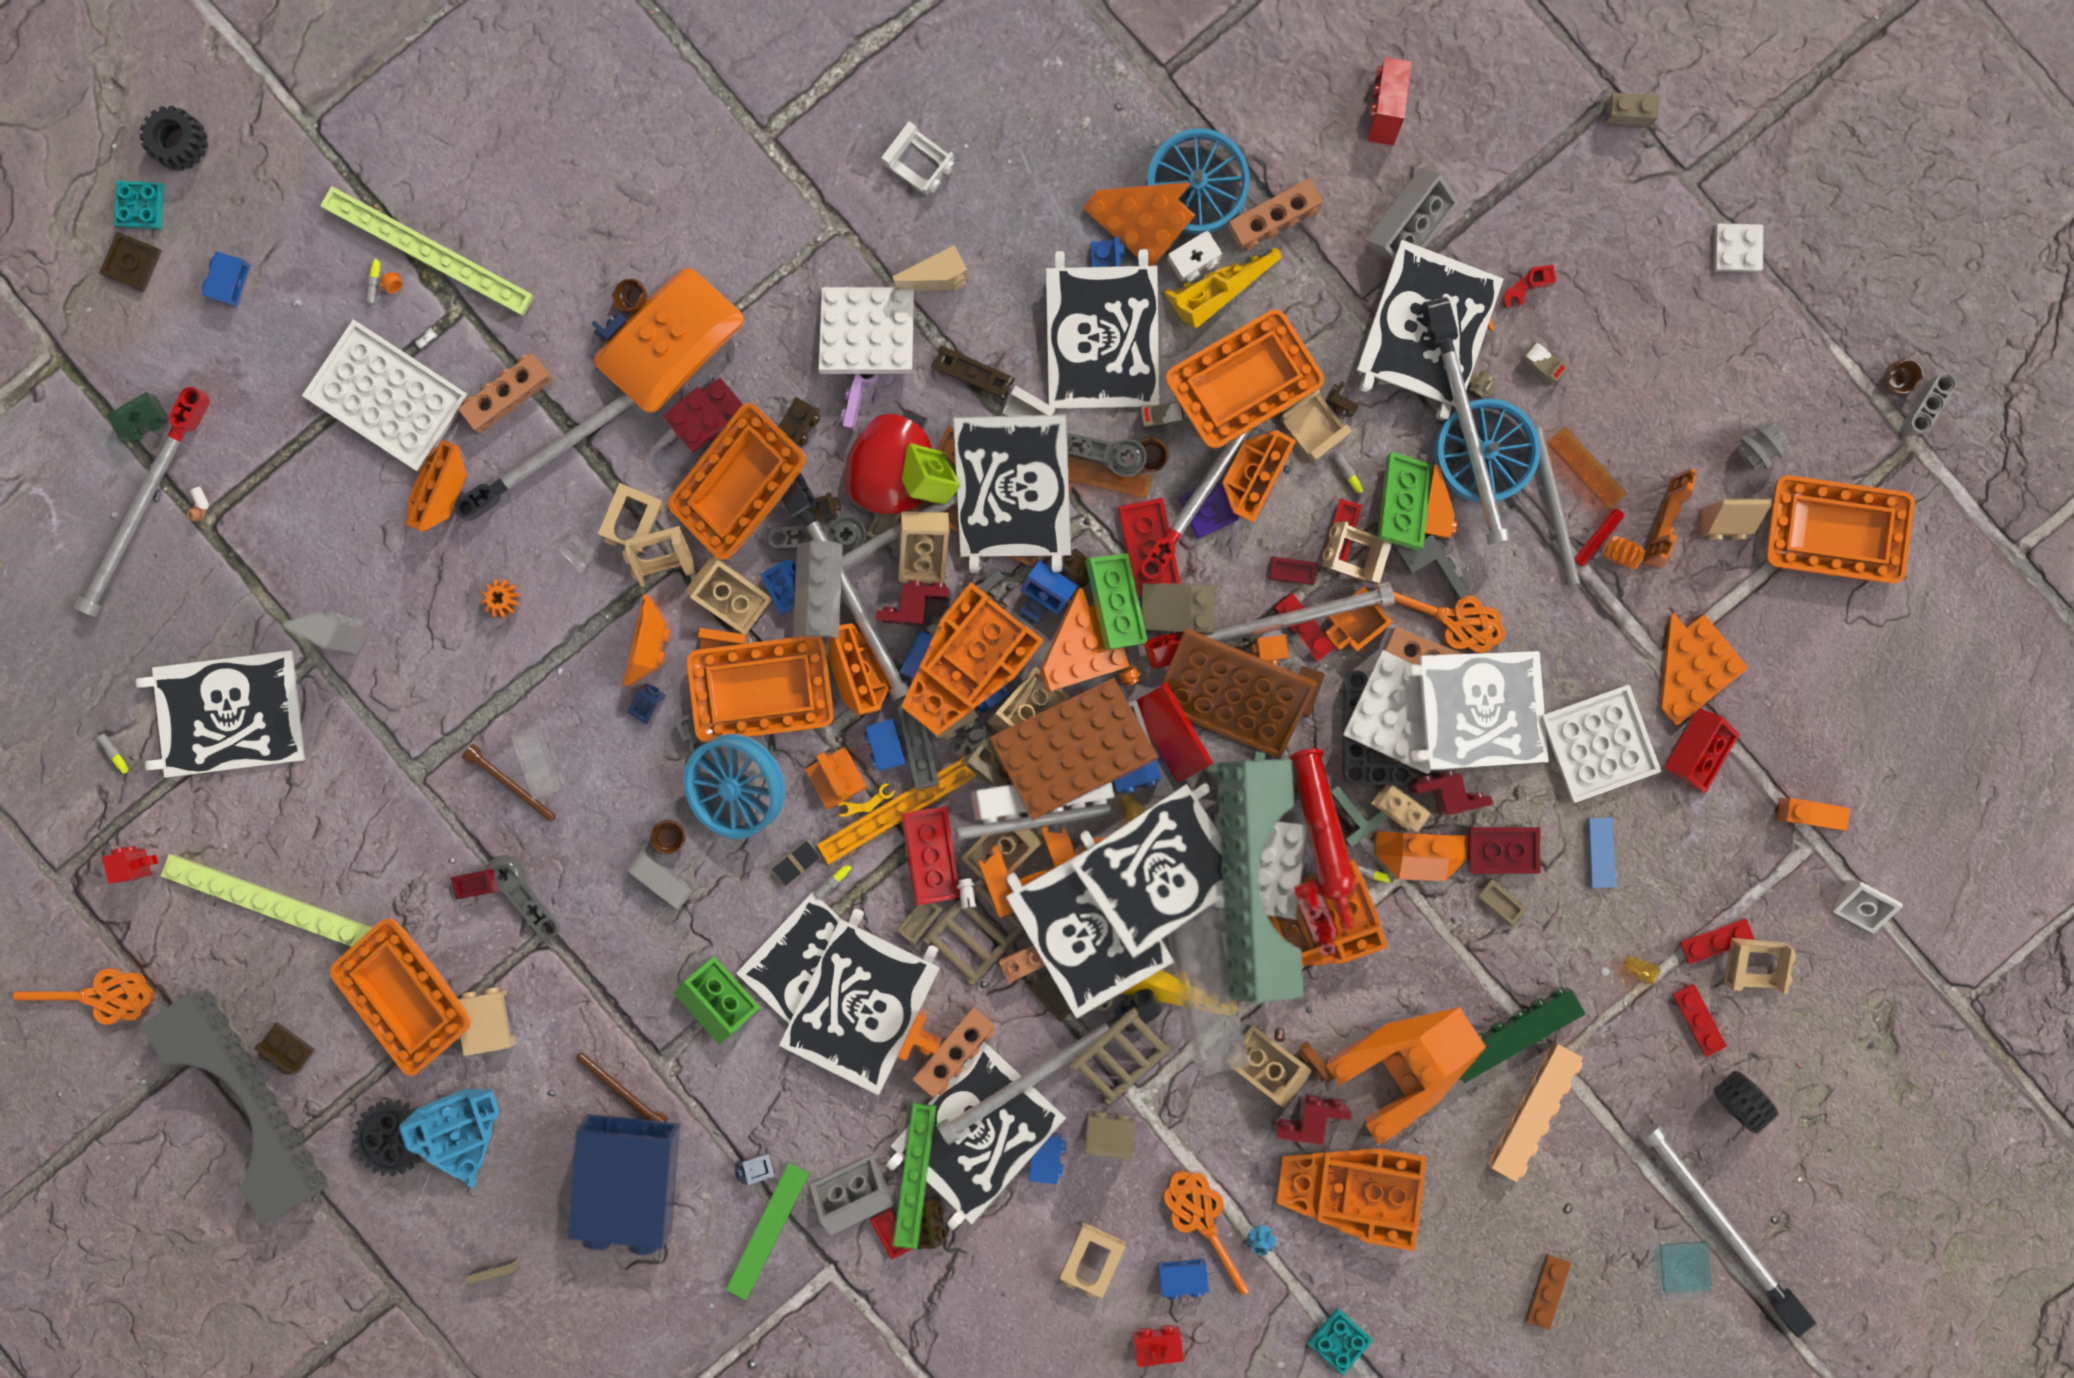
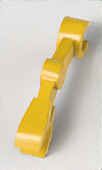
(868, 806)

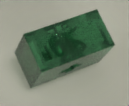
(126, 418)

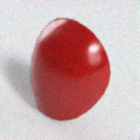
(877, 464)

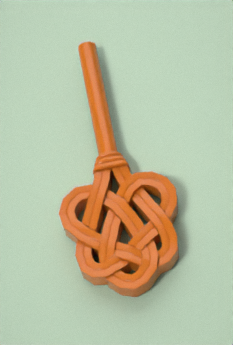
(1487, 624)
(101, 1005)
(1179, 1192)

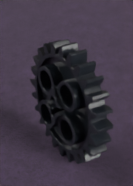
(375, 1123)

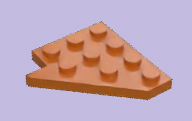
(1142, 216)
(1079, 648)
(1695, 667)

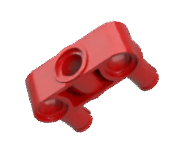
(1317, 915)

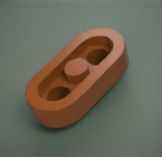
(1310, 1054)

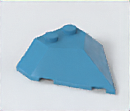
(453, 1132)

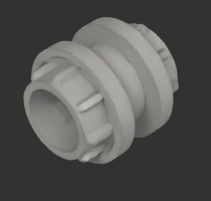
(1763, 446)

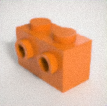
(1270, 648)

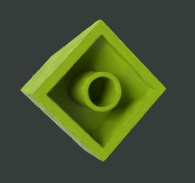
(929, 475)

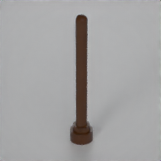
(474, 756)
(620, 1090)

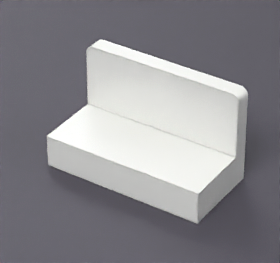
(1025, 404)

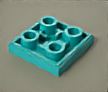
(139, 205)
(1340, 1341)

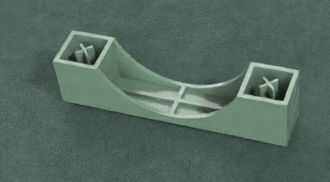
(1250, 803)

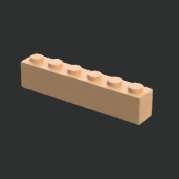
(1535, 1111)

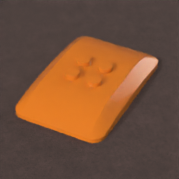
(668, 339)
(1244, 379)
(737, 481)
(1840, 529)
(760, 688)
(400, 996)

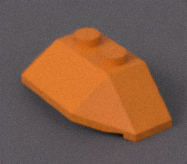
(1255, 472)
(436, 487)
(648, 643)
(857, 671)
(1421, 854)

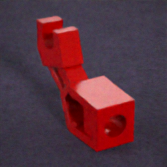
(1547, 278)

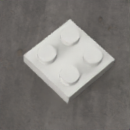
(1738, 248)

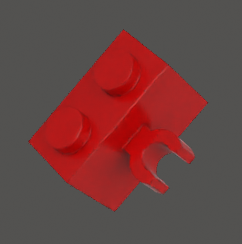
(128, 864)
(1158, 1346)

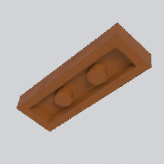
(1548, 1292)

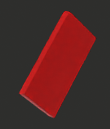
(1142, 527)
(1173, 733)
(930, 855)

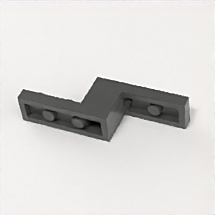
(1413, 560)

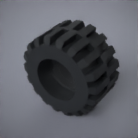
(159, 127)
(1746, 1102)

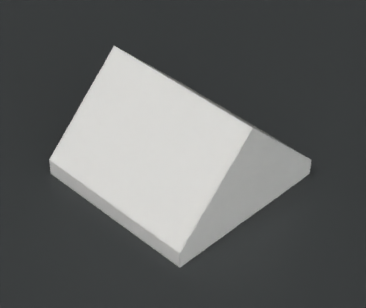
(1865, 906)

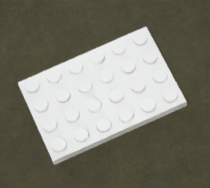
(385, 395)

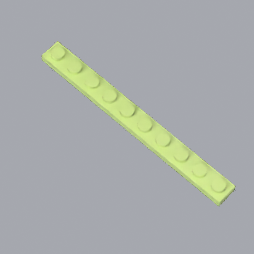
(427, 251)
(263, 900)

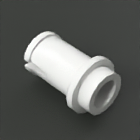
(966, 891)

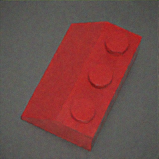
(1702, 750)

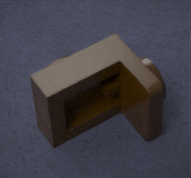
(1341, 404)
(826, 507)
(1076, 567)

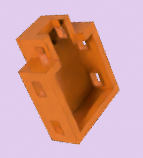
(1357, 626)

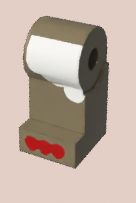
(1544, 363)
(1161, 415)

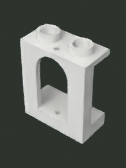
(911, 135)

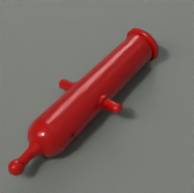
(1324, 831)

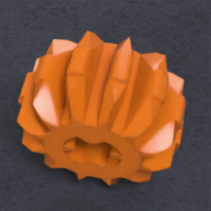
(1624, 552)
(492, 599)

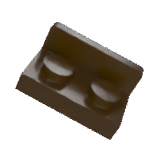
(799, 420)
(284, 1050)
(932, 1226)

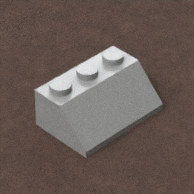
(851, 1195)

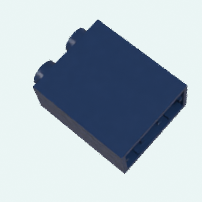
(623, 1183)

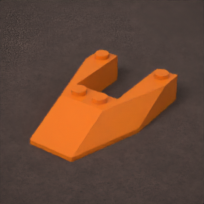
(1423, 1057)

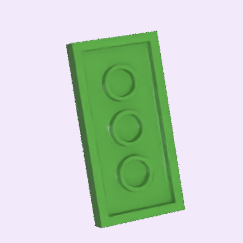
(1404, 501)
(1116, 601)

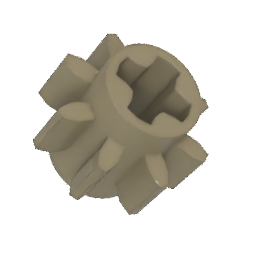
(1481, 385)

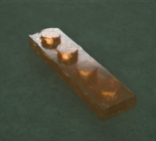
(1586, 468)
(1102, 477)

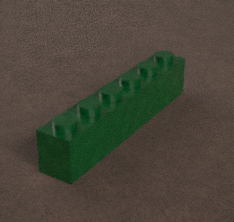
(1525, 1029)

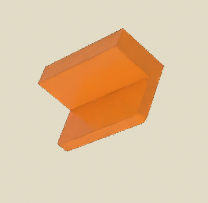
(716, 638)

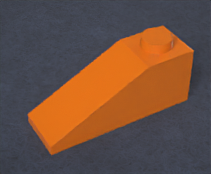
(1440, 511)
(1813, 813)

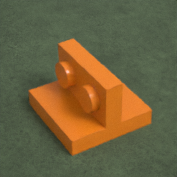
(835, 777)
(925, 1041)

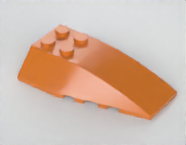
(968, 660)
(1361, 940)
(1358, 1192)

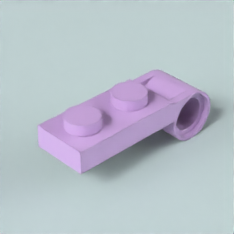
(853, 396)

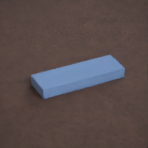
(1601, 852)

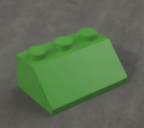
(716, 1000)

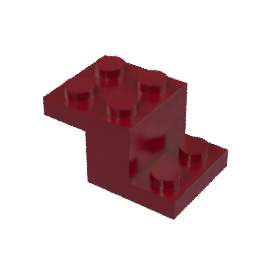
(703, 414)
(913, 603)
(1450, 792)
(1311, 1119)

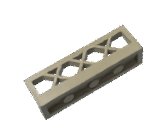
(983, 771)

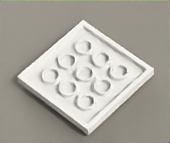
(866, 330)
(1390, 712)
(1600, 743)
(1279, 868)

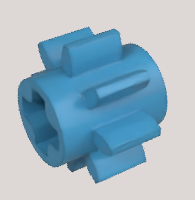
(1261, 1240)

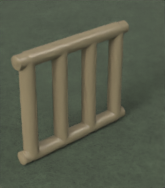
(989, 959)
(1115, 1033)

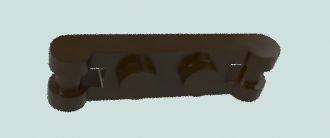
(973, 372)

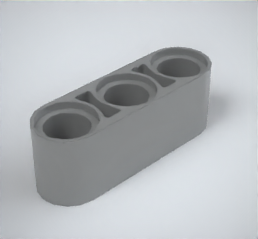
(1936, 397)
(660, 879)

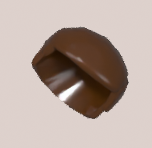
(629, 295)
(1902, 376)
(1156, 452)
(667, 836)

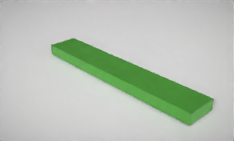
(915, 1176)
(767, 1231)

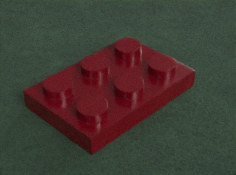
(1504, 850)

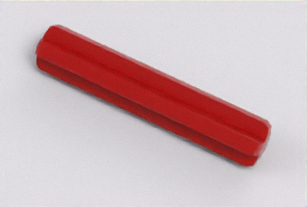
(1599, 537)

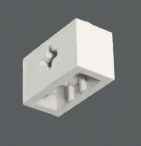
(1199, 246)

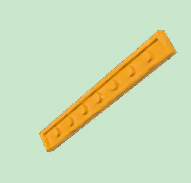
(890, 813)

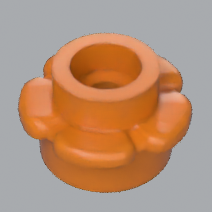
(391, 282)
(1129, 676)

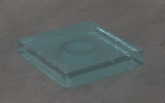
(1685, 1267)

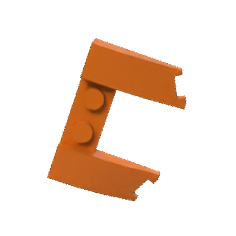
(1662, 539)
(996, 874)

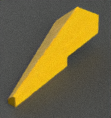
(1204, 298)
(1164, 986)

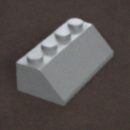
(1414, 215)
(817, 589)
(331, 630)

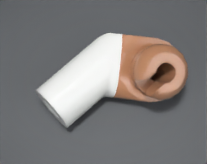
(200, 507)

